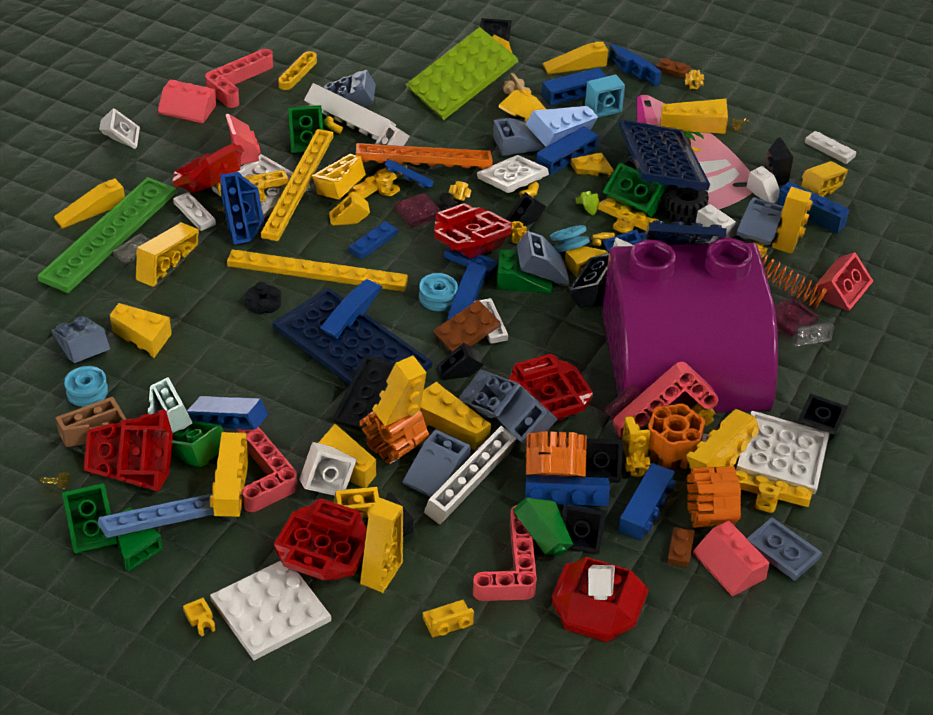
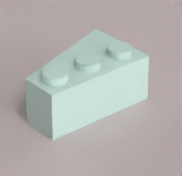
(165, 397)

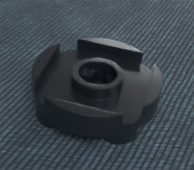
(261, 290)

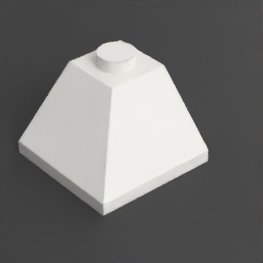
(120, 128)

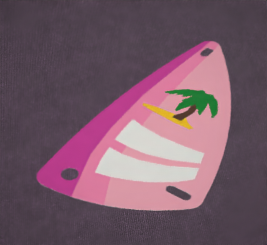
(716, 159)

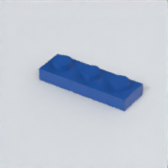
(409, 174)
(373, 240)
(480, 260)

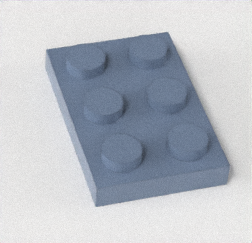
(784, 548)

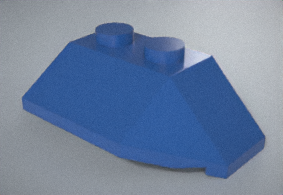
(241, 207)

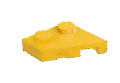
(591, 165)

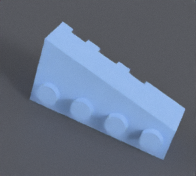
(558, 123)

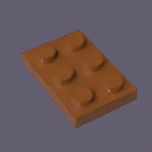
(467, 326)

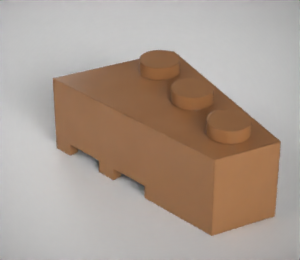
(75, 424)

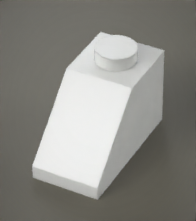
(392, 136)
(763, 185)
(601, 581)

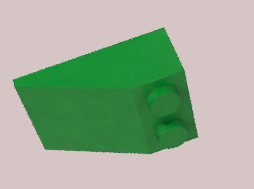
(303, 125)
(629, 190)
(512, 278)
(197, 443)
(82, 511)

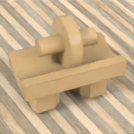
(513, 84)

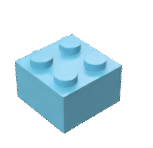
(605, 95)

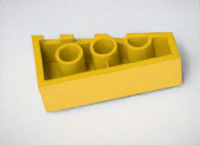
(696, 116)
(453, 417)
(382, 545)

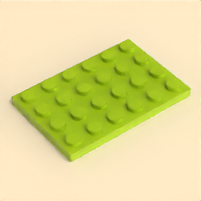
(462, 73)

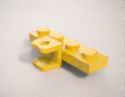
(264, 181)
(380, 181)
(626, 216)
(770, 491)

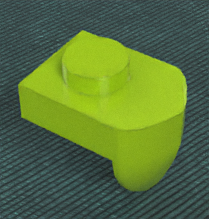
(589, 201)

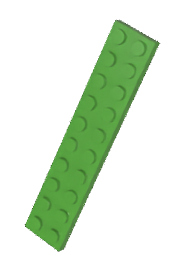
(106, 235)

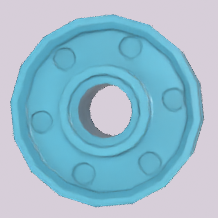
(569, 238)
(437, 291)
(86, 386)

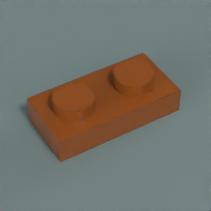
(673, 68)
(681, 547)

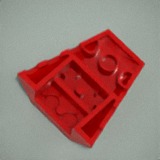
(132, 450)

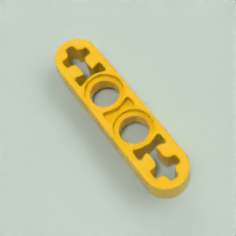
(287, 80)

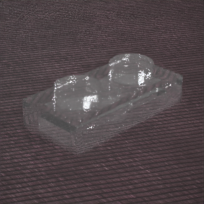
(128, 250)
(814, 333)

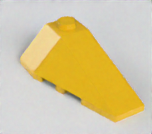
(584, 57)
(521, 104)
(95, 202)

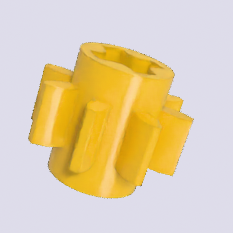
(694, 79)
(460, 191)
(517, 232)
(707, 414)
(637, 464)

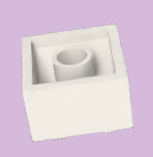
(711, 215)
(326, 469)

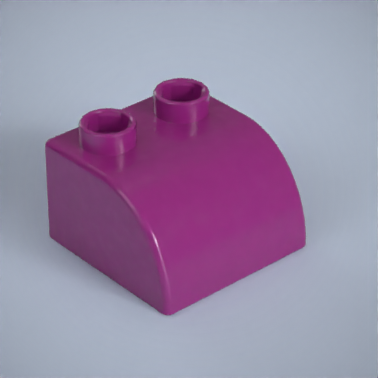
(694, 308)

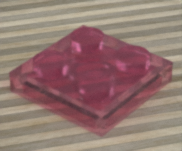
(417, 210)
(794, 314)

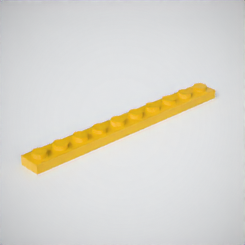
(297, 185)
(315, 270)

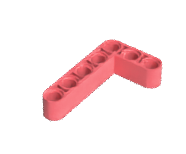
(225, 77)
(665, 391)
(280, 477)
(511, 584)

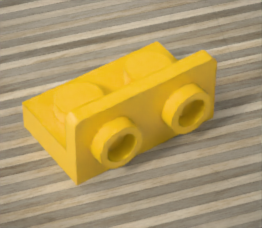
(634, 439)
(448, 618)

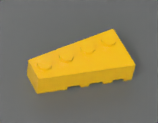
(164, 252)
(725, 443)
(230, 475)

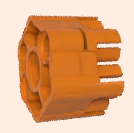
(674, 434)
(395, 438)
(556, 454)
(716, 497)

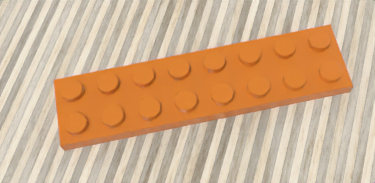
(428, 155)

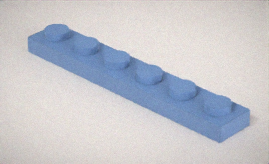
(155, 516)

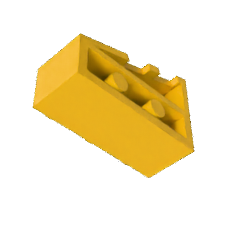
(339, 177)
(824, 178)
(792, 220)
(141, 327)
(403, 392)
(365, 465)

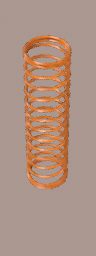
(822, 291)

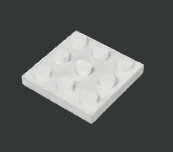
(513, 173)

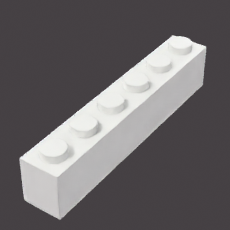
(347, 111)
(470, 475)

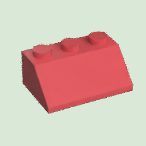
(187, 101)
(241, 135)
(845, 281)
(731, 559)

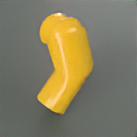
(329, 123)
(532, 189)
(597, 238)

